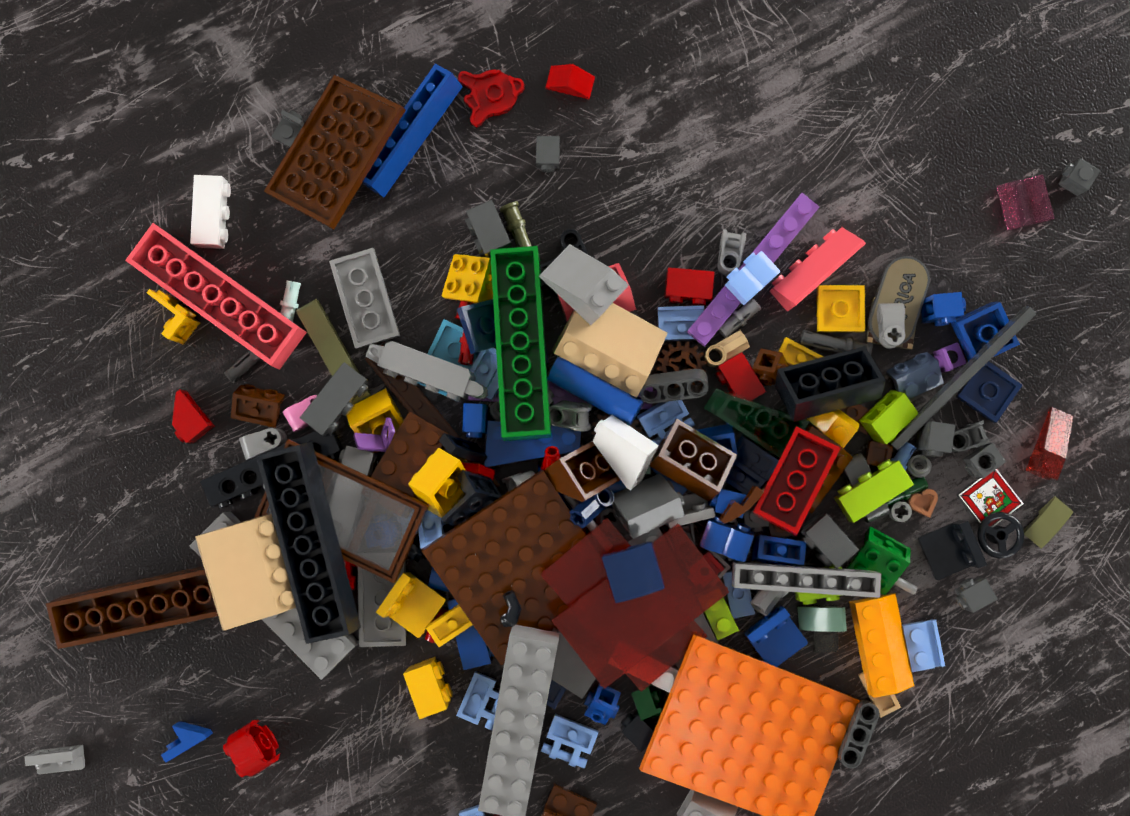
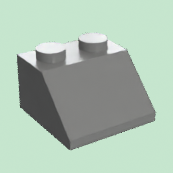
(703, 805)

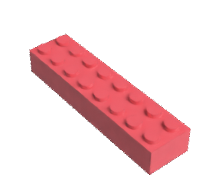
(216, 296)

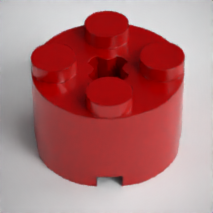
(252, 749)

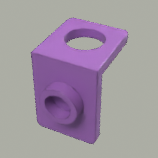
(944, 360)
(375, 442)

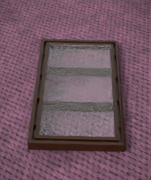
(369, 517)

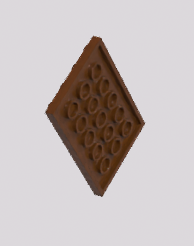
(334, 151)

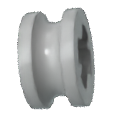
(908, 511)

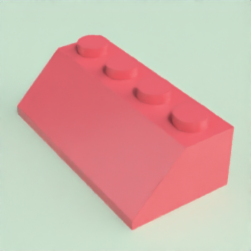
(816, 267)

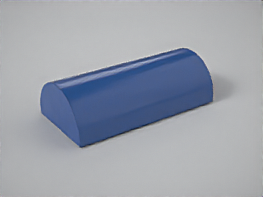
(595, 391)

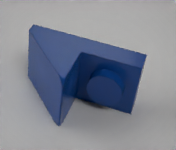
(188, 736)

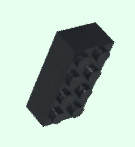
(829, 383)

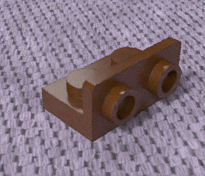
(256, 405)
(567, 803)

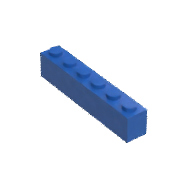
(415, 125)

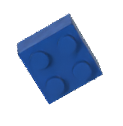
(980, 326)

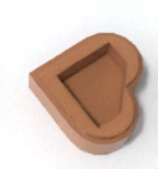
(923, 502)

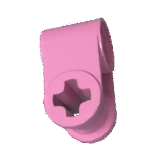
(294, 412)

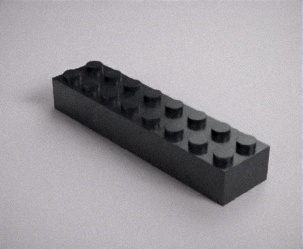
(309, 543)

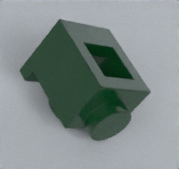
(648, 702)

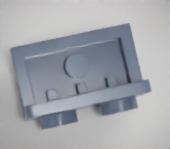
(916, 375)

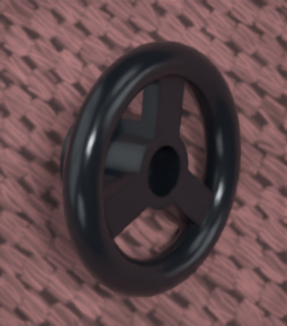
(991, 533)

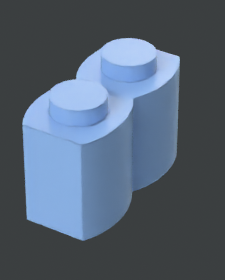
(752, 277)

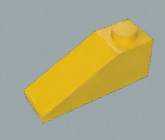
(836, 426)

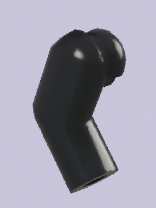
(514, 609)

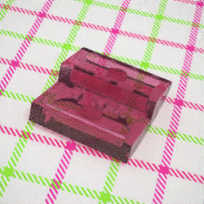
(1025, 202)

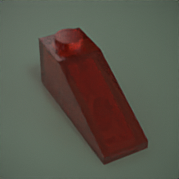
(1051, 445)

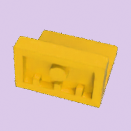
(469, 279)
(183, 323)
(411, 604)

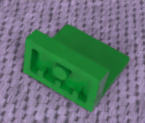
(882, 555)

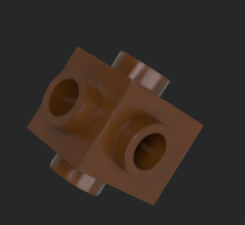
(767, 365)

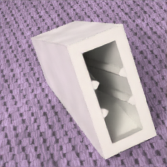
(624, 449)

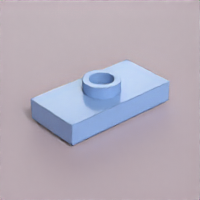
(738, 598)

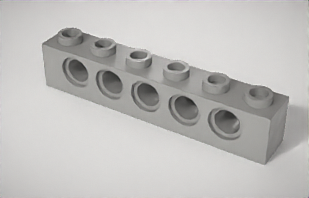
(806, 579)

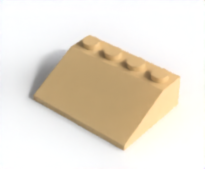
(614, 347)
(246, 571)

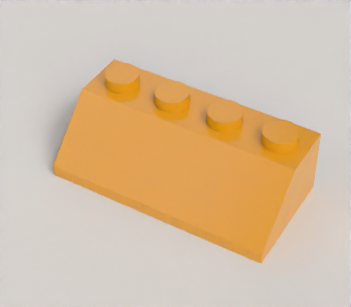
(881, 645)

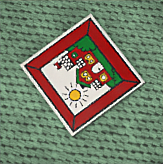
(989, 496)

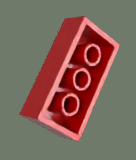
(796, 480)

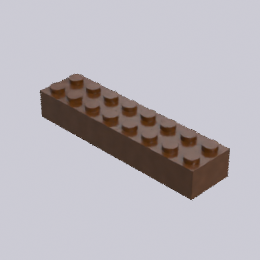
(131, 607)

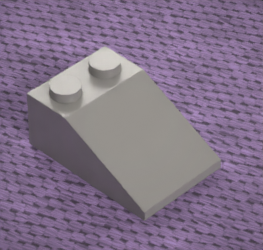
(583, 282)

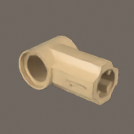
(727, 348)

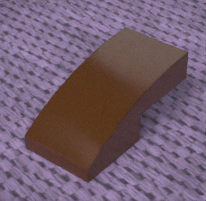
(735, 509)

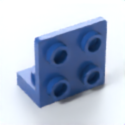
(776, 637)

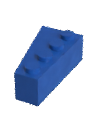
(506, 452)

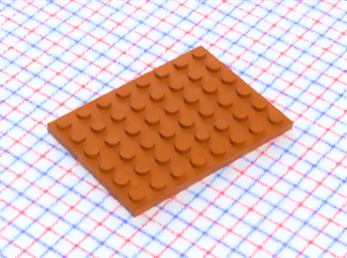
(748, 732)

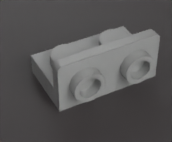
(694, 510)
(57, 759)

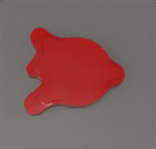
(491, 93)

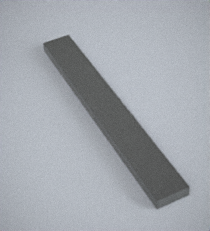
(964, 375)

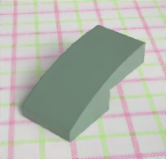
(822, 618)

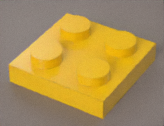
(841, 308)

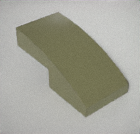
(1048, 522)

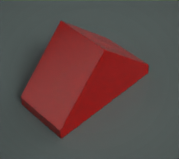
(570, 80)

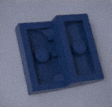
(751, 467)
(633, 572)

